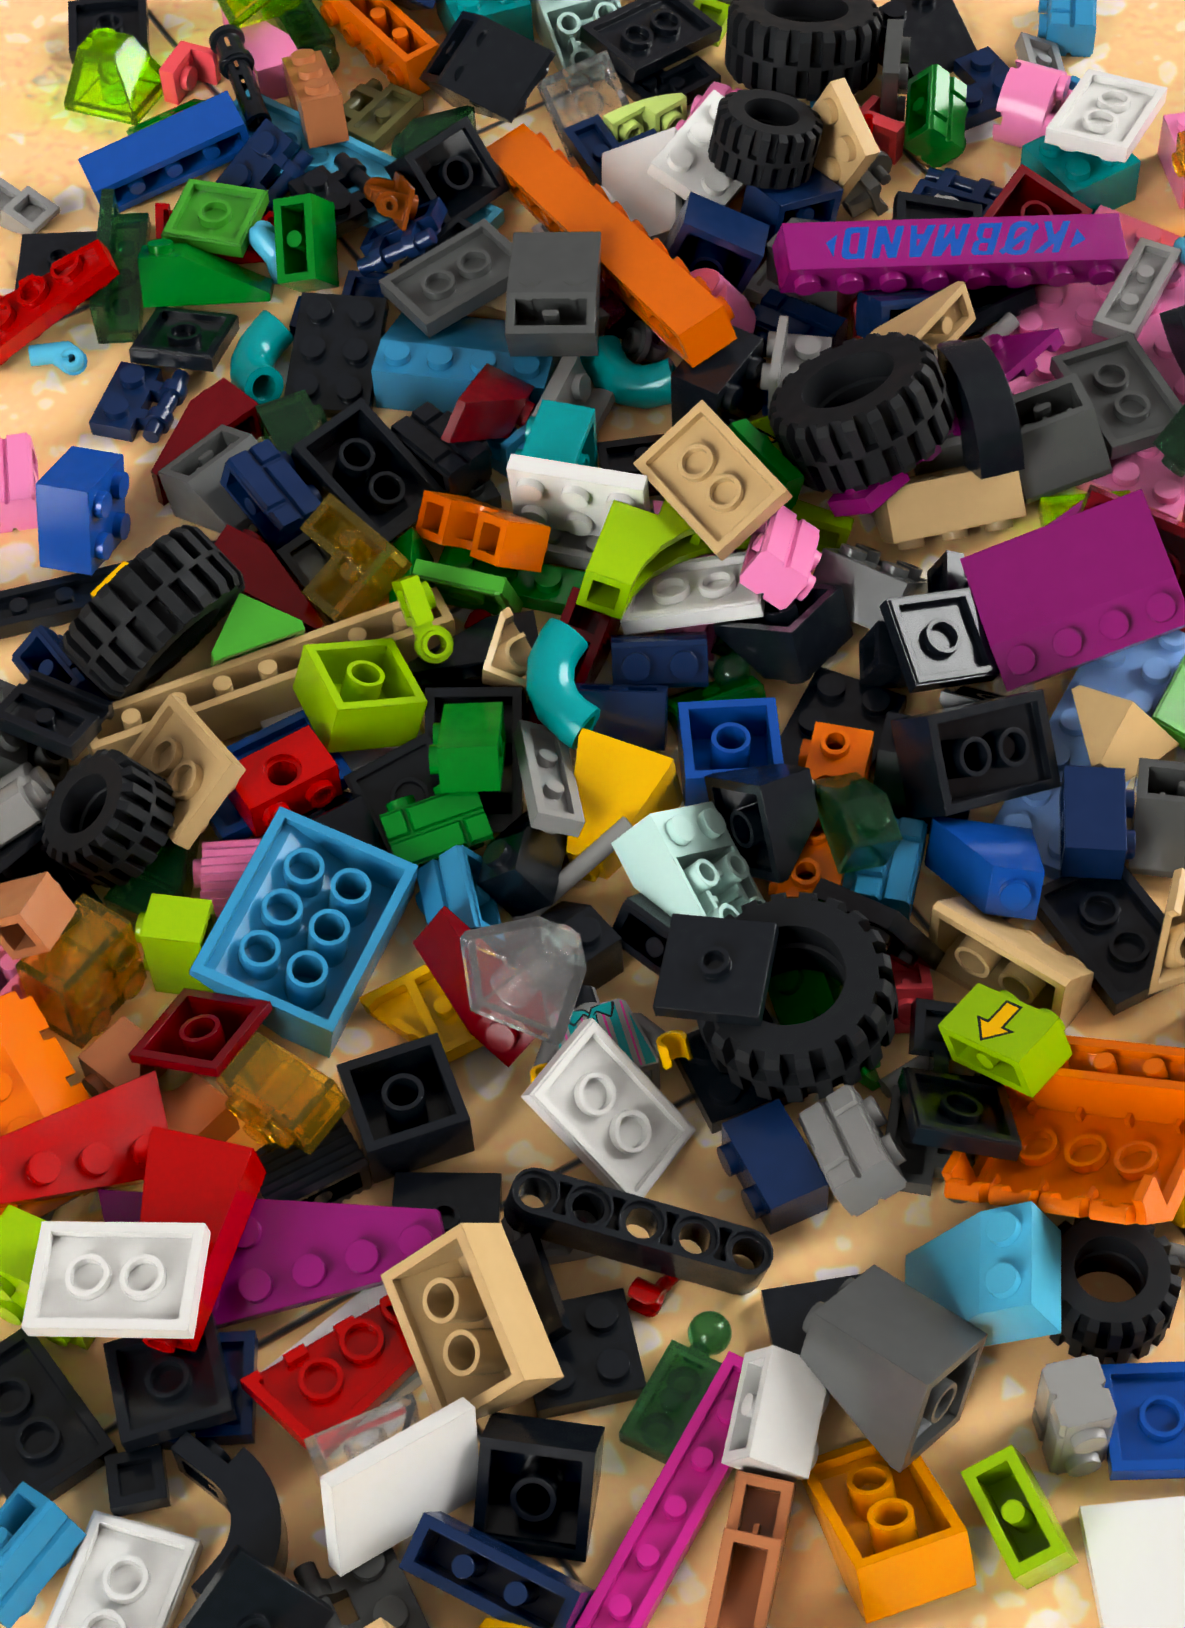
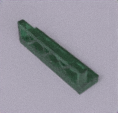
(119, 306)

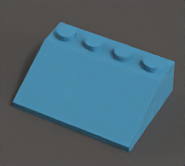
(440, 368)
(306, 927)

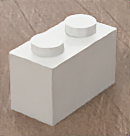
(775, 1416)

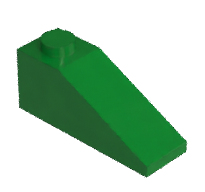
(190, 276)

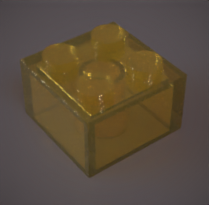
(85, 973)

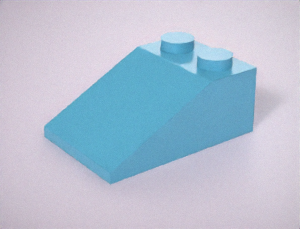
(995, 1272)

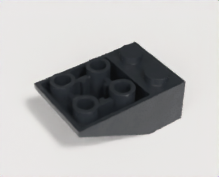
(487, 67)

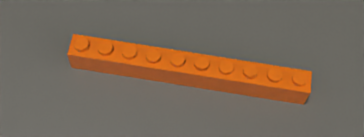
(631, 263)

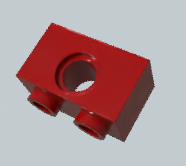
(294, 760)

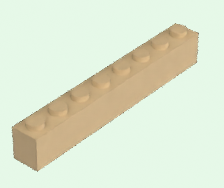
(260, 684)

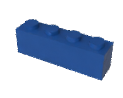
(167, 152)

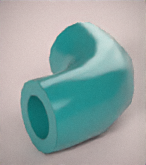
(256, 356)
(631, 383)
(552, 682)

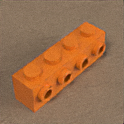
(384, 37)
(829, 753)

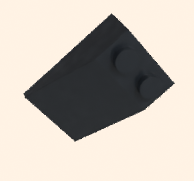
(365, 469)
(975, 754)
(508, 804)

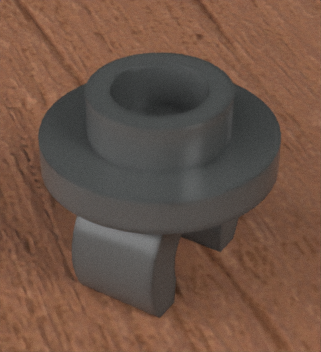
(642, 343)

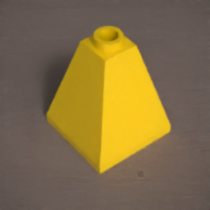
(618, 782)

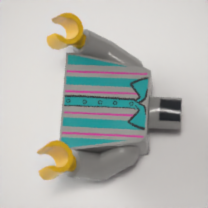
(631, 1031)

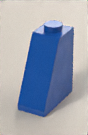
(988, 865)

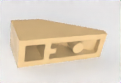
(937, 318)

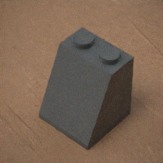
(893, 1362)

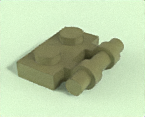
(380, 115)

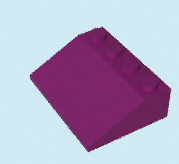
(1075, 591)

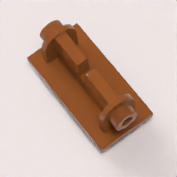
(393, 198)

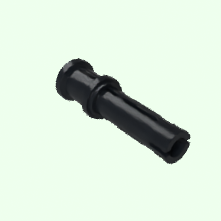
(254, 109)

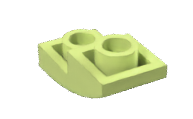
(643, 115)

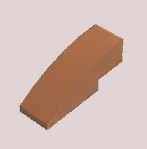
(750, 1552)

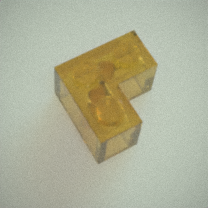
(359, 564)
(281, 1096)

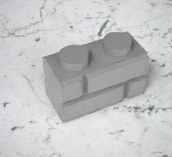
(852, 1150)
(1074, 1415)

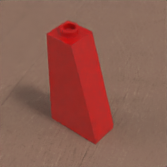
(201, 1183)

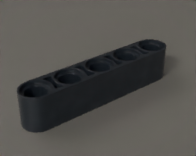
(663, 1222)

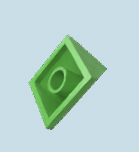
(252, 628)

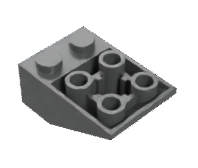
(553, 294)

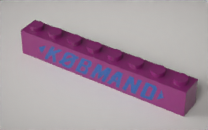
(948, 250)

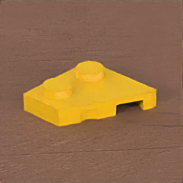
(417, 1008)

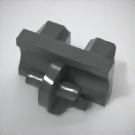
(867, 190)

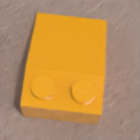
(888, 1530)

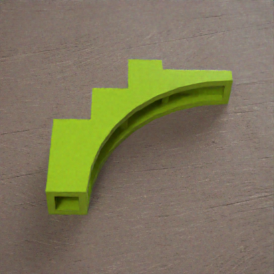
(642, 545)

